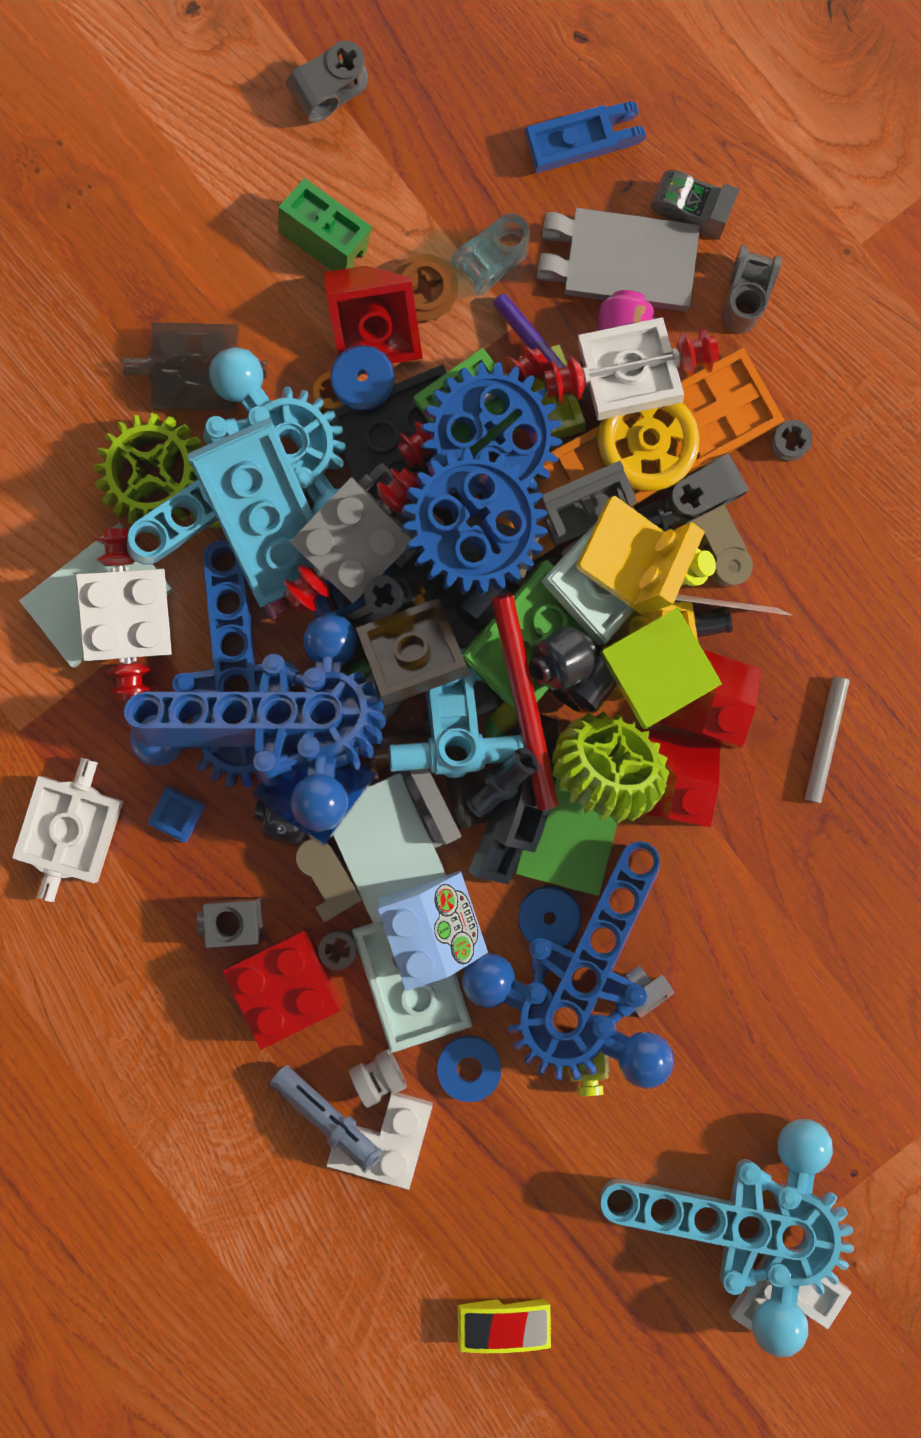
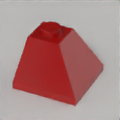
(373, 311)
(725, 711)
(692, 778)

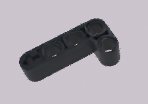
(582, 697)

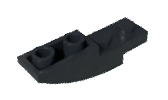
(514, 822)

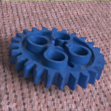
(467, 405)
(506, 499)

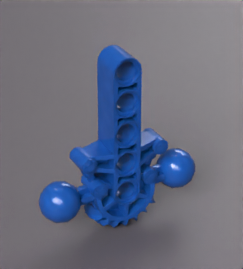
(231, 760)
(318, 799)
(642, 1058)

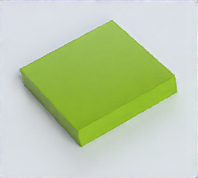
(660, 668)

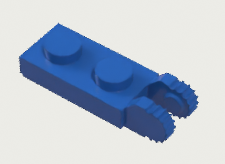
(581, 136)

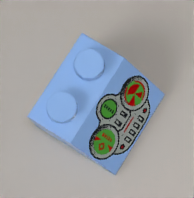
(431, 930)

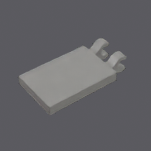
(622, 253)

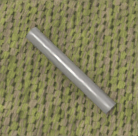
(827, 739)

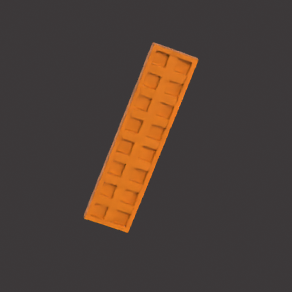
(726, 404)

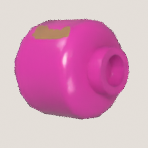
(623, 309)

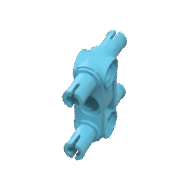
(453, 724)

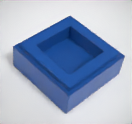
(176, 814)

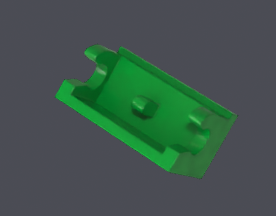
(322, 227)

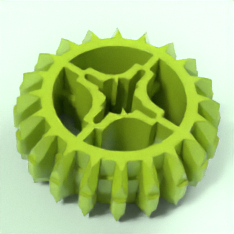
(160, 457)
(610, 767)

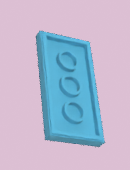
(256, 505)

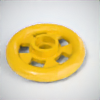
(671, 468)

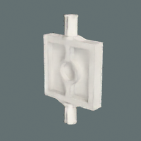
(67, 829)

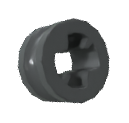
(778, 443)
(331, 938)

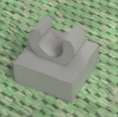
(657, 990)

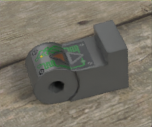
(694, 202)

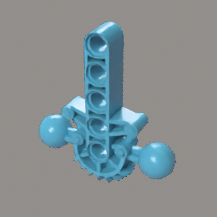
(239, 378)
(805, 1150)

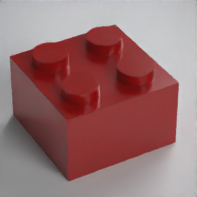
(283, 988)

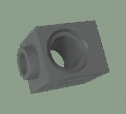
(249, 915)

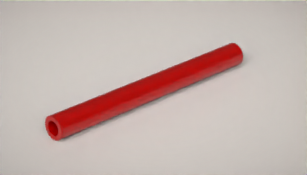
(524, 698)

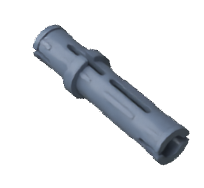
(338, 1129)

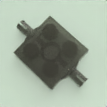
(181, 365)

